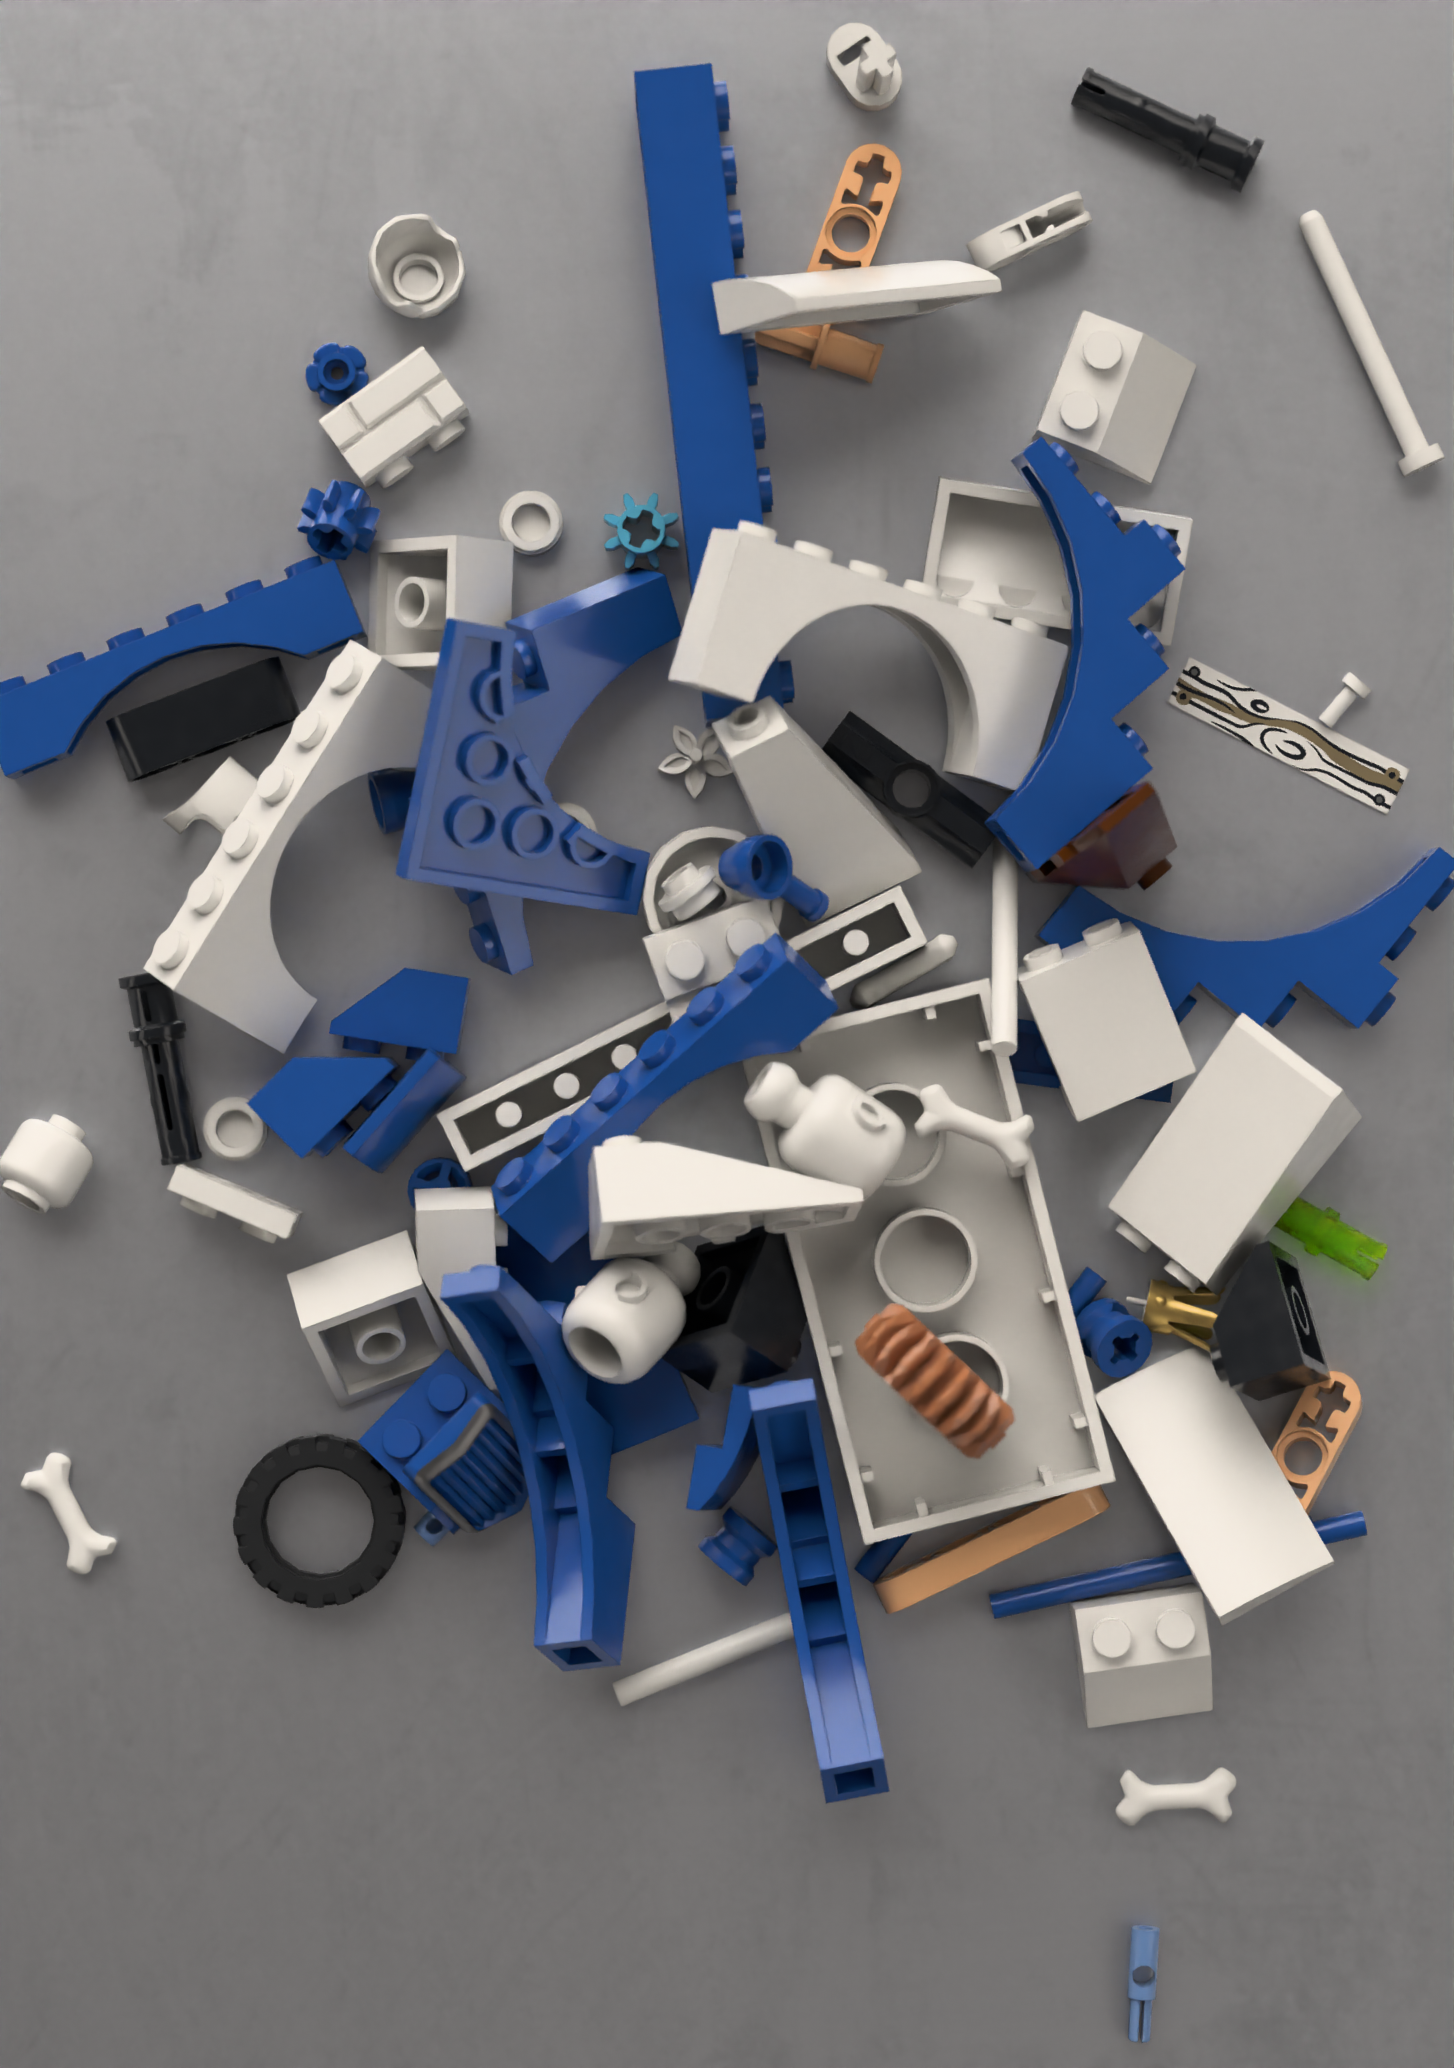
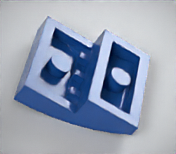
(404, 1111)
(723, 1468)

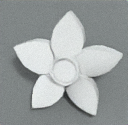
(696, 759)

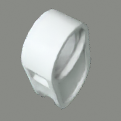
(1029, 232)

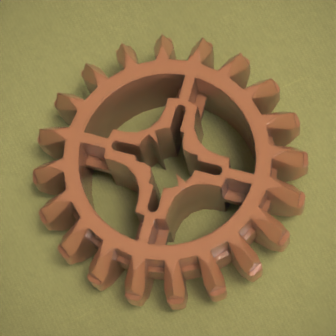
(934, 1381)

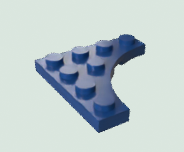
(481, 807)

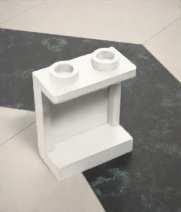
(1104, 1018)

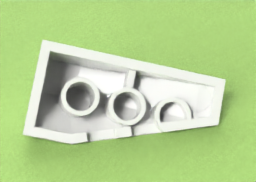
(664, 1192)

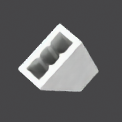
(805, 799)

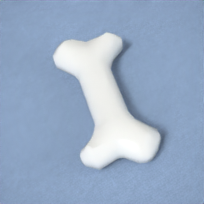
(903, 971)
(1004, 1137)
(54, 1486)
(1207, 1794)

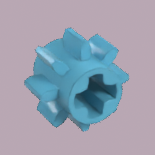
(633, 516)

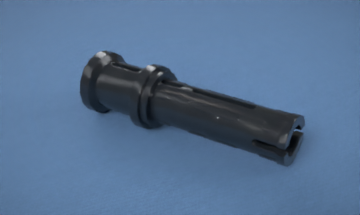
(1196, 140)
(158, 1035)

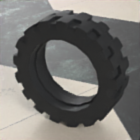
(304, 1586)

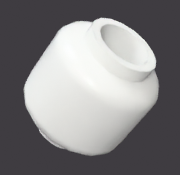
(45, 1163)

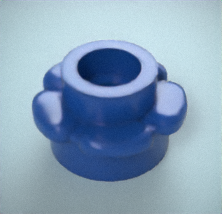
(325, 360)

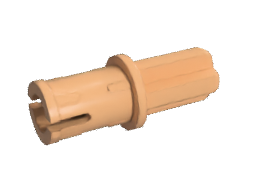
(826, 348)

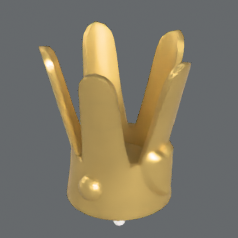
(1170, 1311)

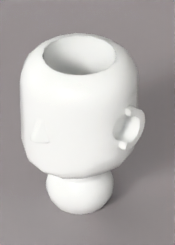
(829, 1128)
(630, 1314)

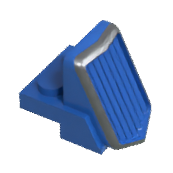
(452, 1448)

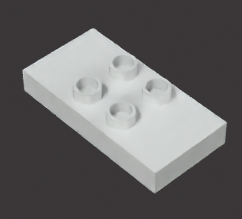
(962, 1253)

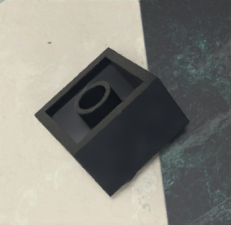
(742, 1313)
(1268, 1329)

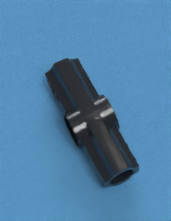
(876, 762)

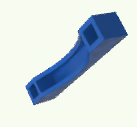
(295, 616)
(755, 1011)

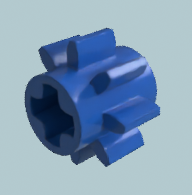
(338, 520)

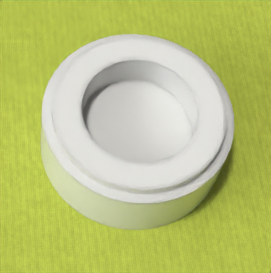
(531, 522)
(234, 1129)

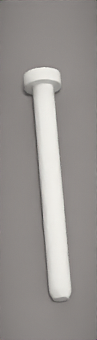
(1368, 346)

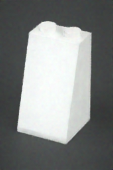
(1232, 1157)

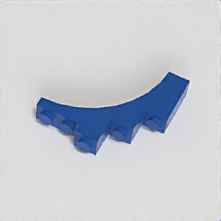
(565, 661)
(1111, 662)
(1330, 963)
(565, 1461)
(818, 1590)

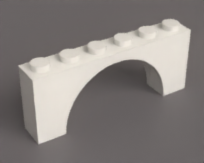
(762, 594)
(222, 937)

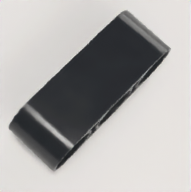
(203, 719)

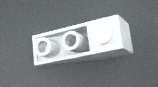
(453, 1234)

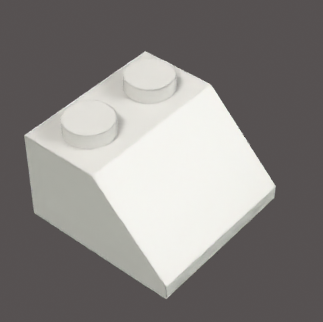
(1115, 397)
(427, 580)
(370, 1318)
(1143, 1654)

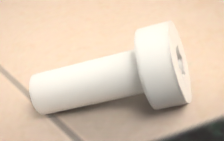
(1346, 697)

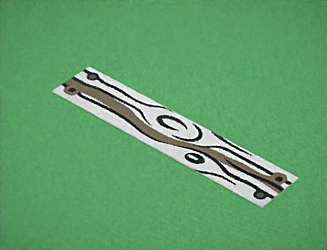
(1288, 735)

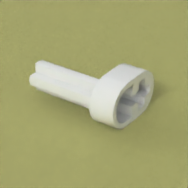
(874, 76)

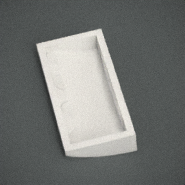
(847, 295)
(1001, 552)
(1213, 1482)

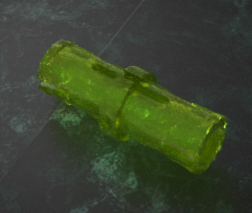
(1329, 1235)

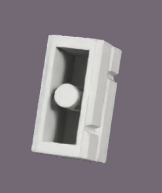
(396, 419)

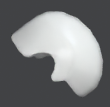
(415, 266)

